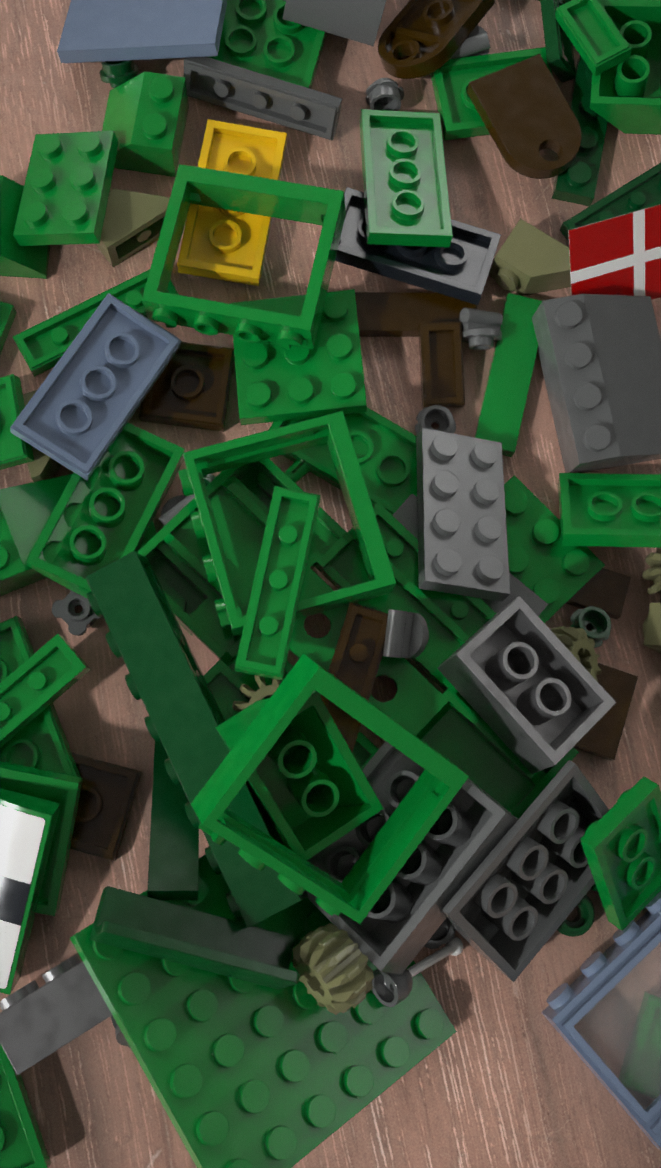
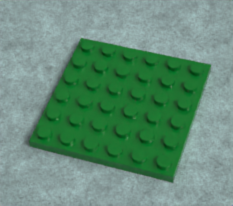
(253, 1067)

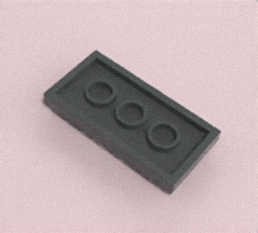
(461, 516)

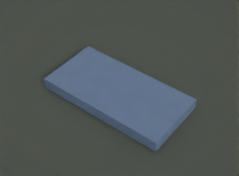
(141, 30)
(96, 386)

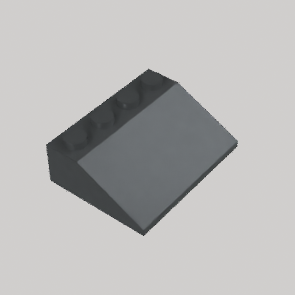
(602, 378)
(432, 875)
(530, 876)

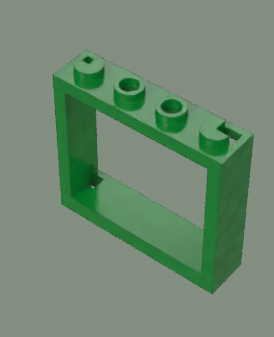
(257, 197)
(272, 443)
(391, 845)

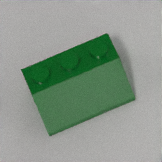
(632, 89)
(307, 778)

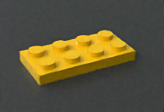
(224, 241)

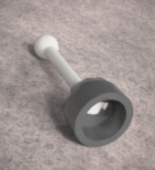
(394, 988)

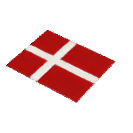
(618, 255)

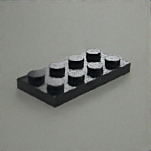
(450, 271)

